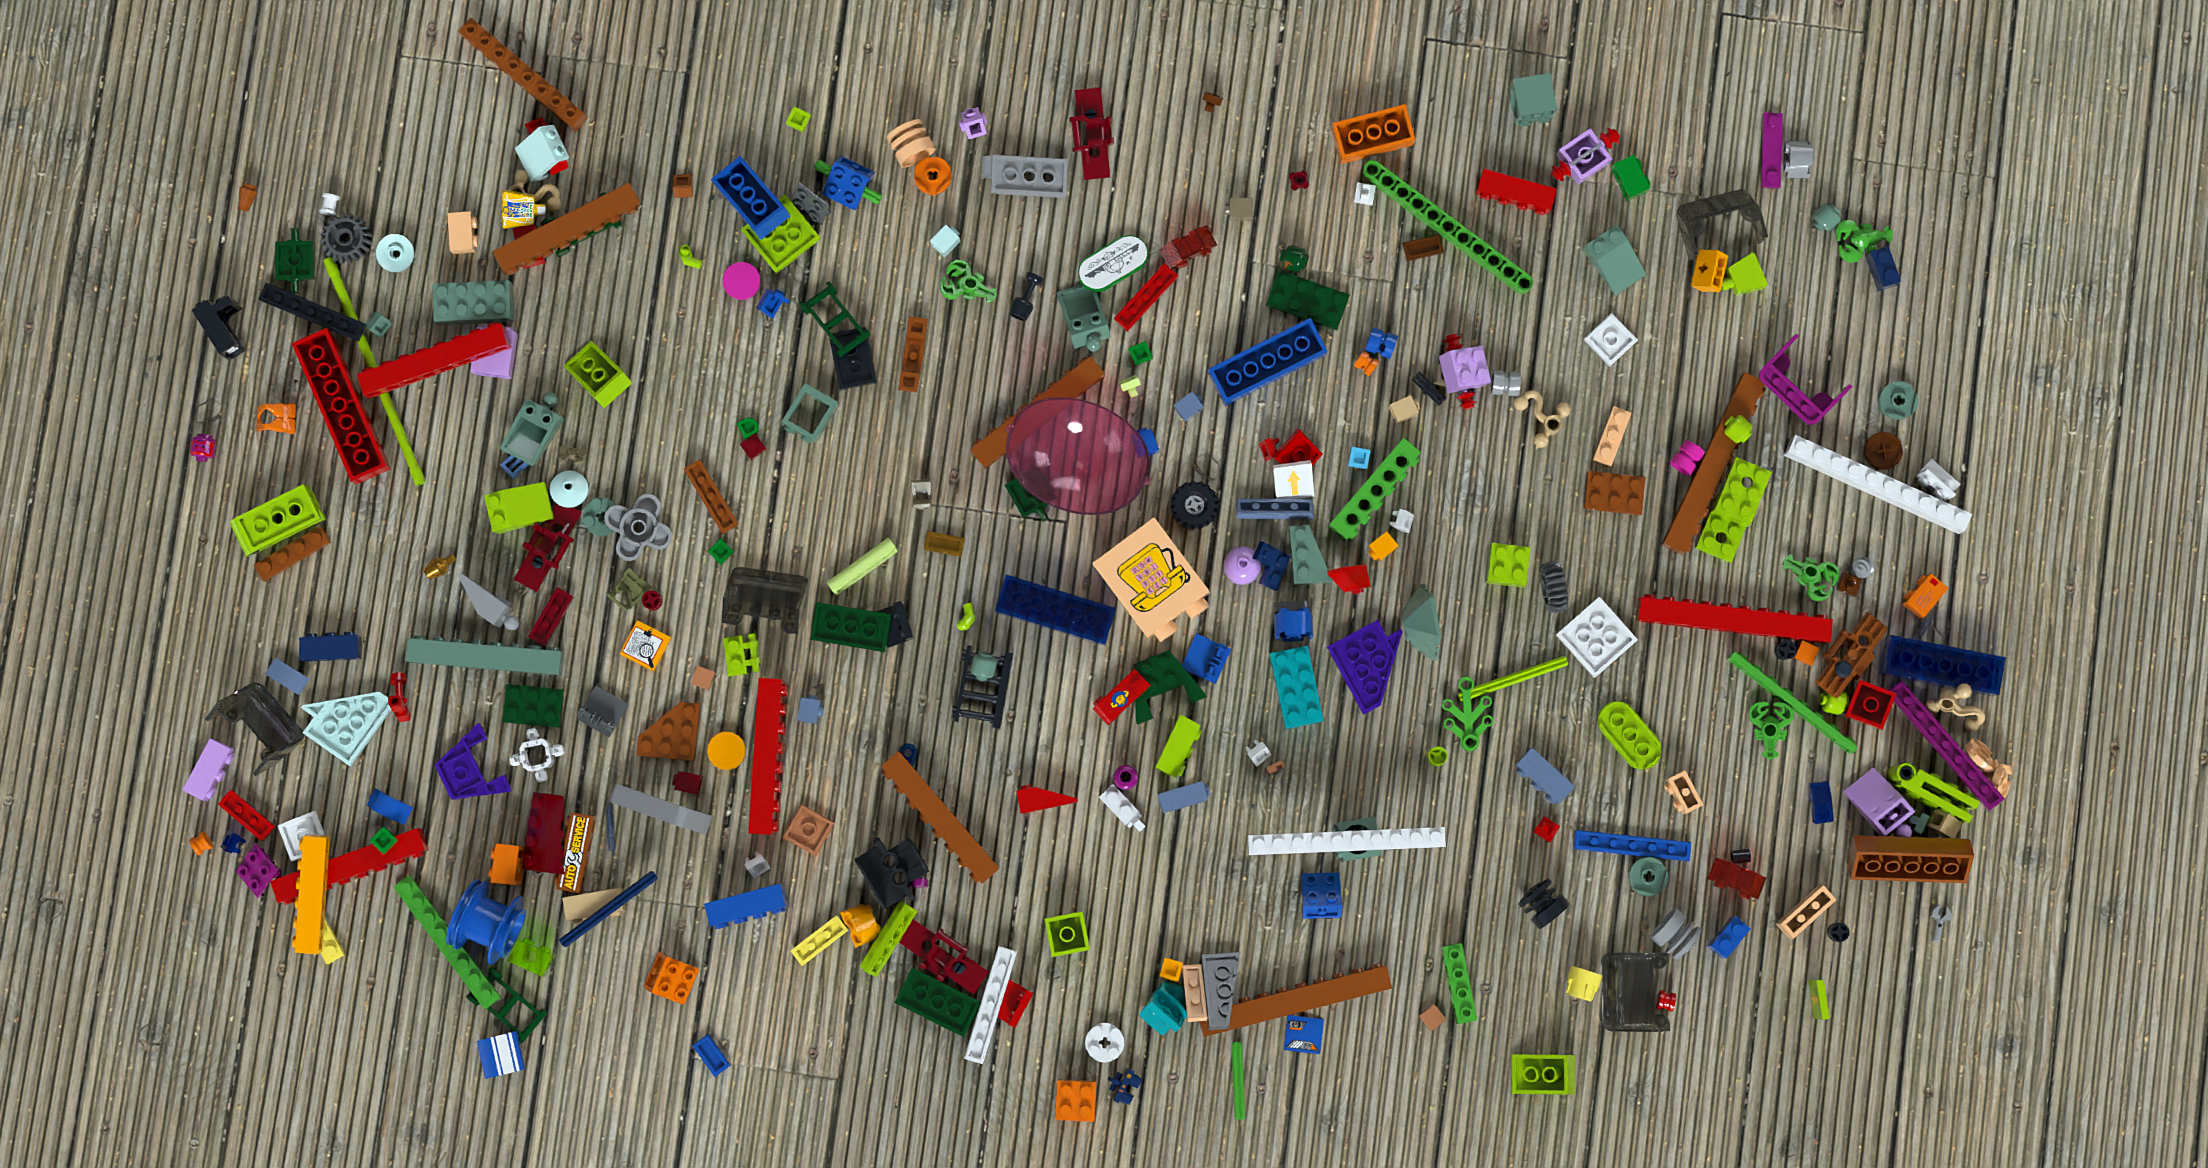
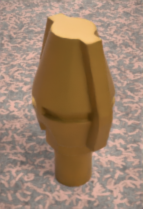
(438, 566)

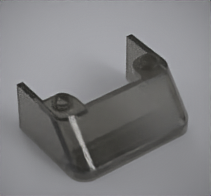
(1692, 216)
(264, 718)

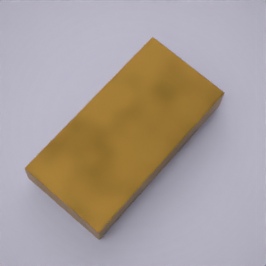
(944, 543)

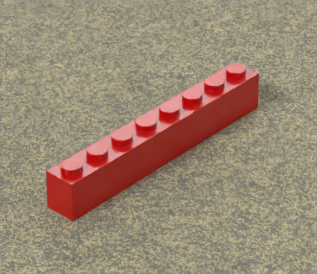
(434, 360)
(357, 864)

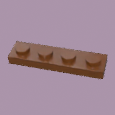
(711, 496)
(292, 553)

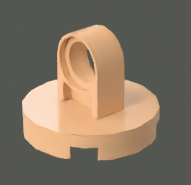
(1980, 755)
(2000, 778)

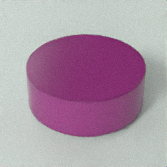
(919, 883)

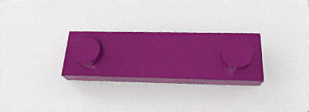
(1771, 150)

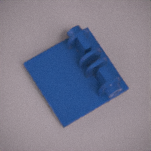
(1206, 658)

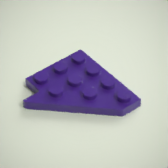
(1366, 663)

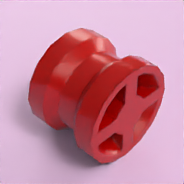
(1666, 1000)

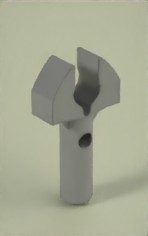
(1939, 921)

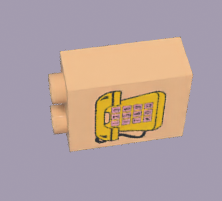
(1153, 580)

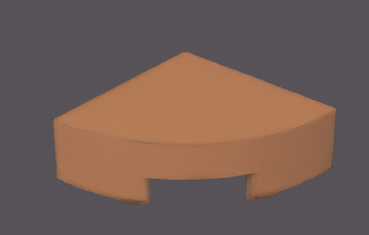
(1275, 767)

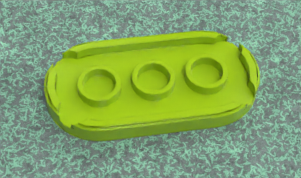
(1629, 735)

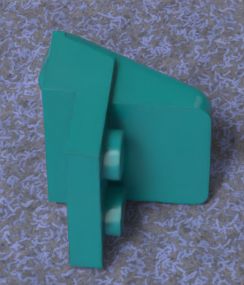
(1165, 1008)

